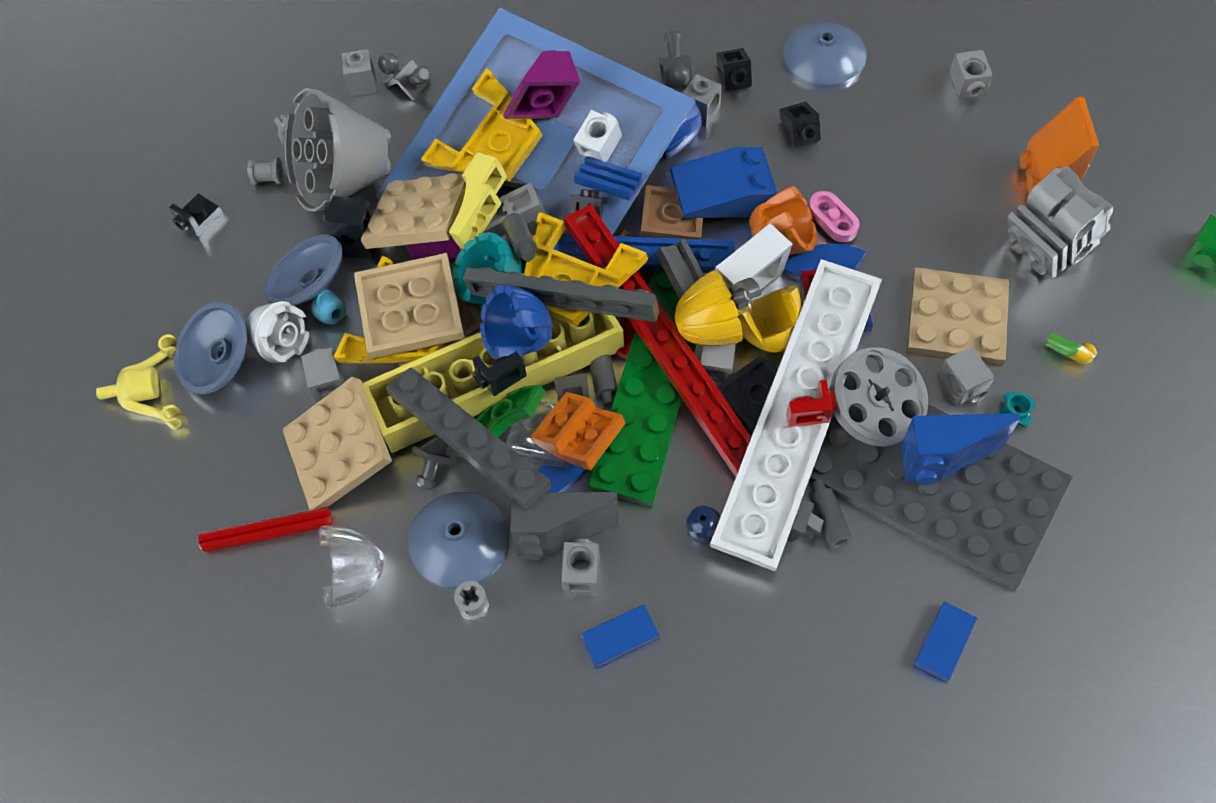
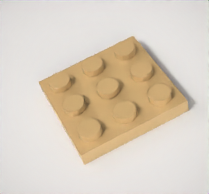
(415, 211)
(408, 306)
(956, 313)
(336, 444)

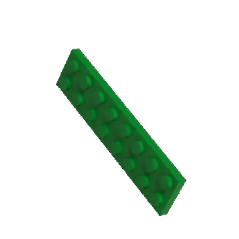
(649, 409)

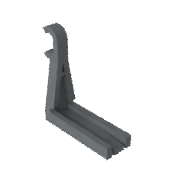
(684, 270)

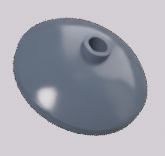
(824, 54)
(304, 271)
(210, 348)
(462, 557)

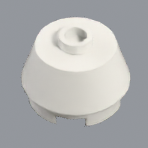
(277, 331)

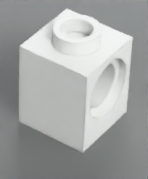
(600, 147)

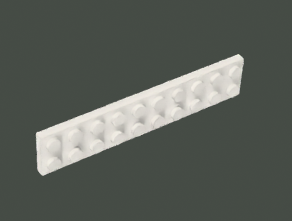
(780, 456)

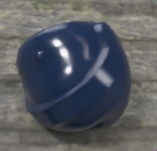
(702, 523)

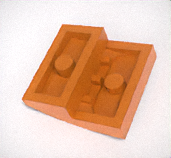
(577, 430)

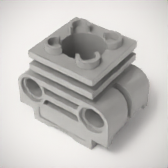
(1059, 222)

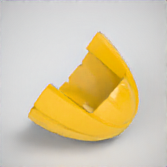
(707, 313)
(771, 319)

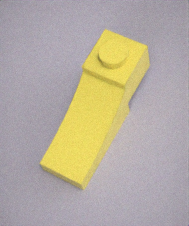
(480, 203)

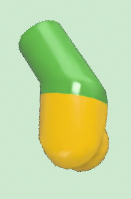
(1082, 354)

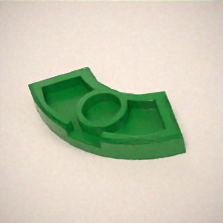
(518, 406)

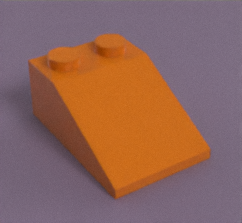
(1063, 141)

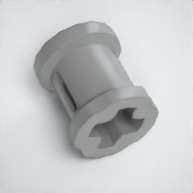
(265, 171)
(468, 591)

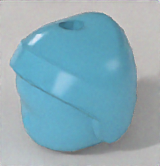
(328, 307)

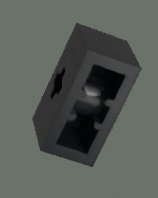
(347, 222)

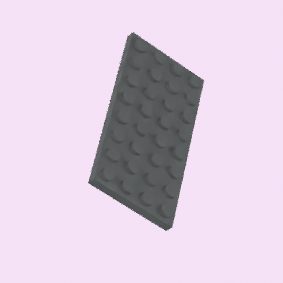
(979, 516)

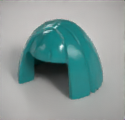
(484, 251)

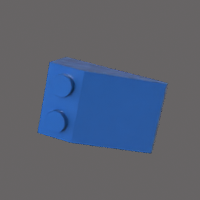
(723, 183)
(948, 443)

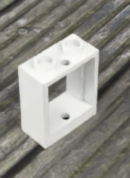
(758, 258)

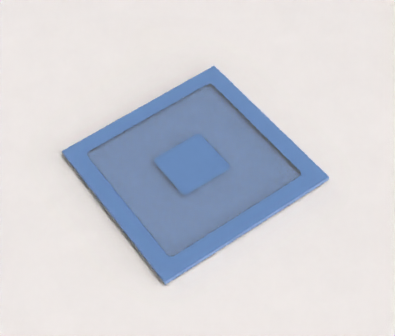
(508, 47)

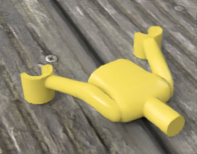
(141, 383)

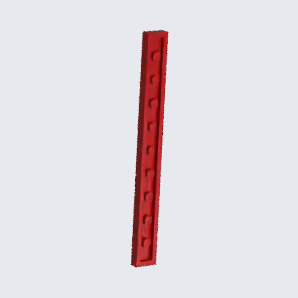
(668, 348)

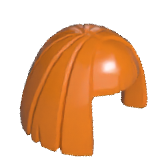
(789, 216)

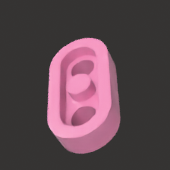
(835, 217)

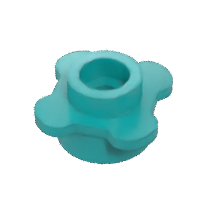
(1020, 401)

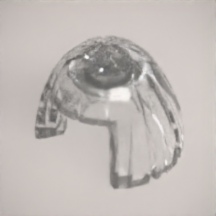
(354, 565)

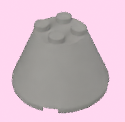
(332, 149)

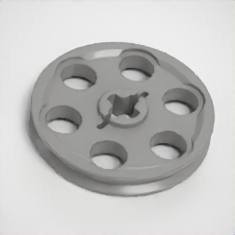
(868, 386)

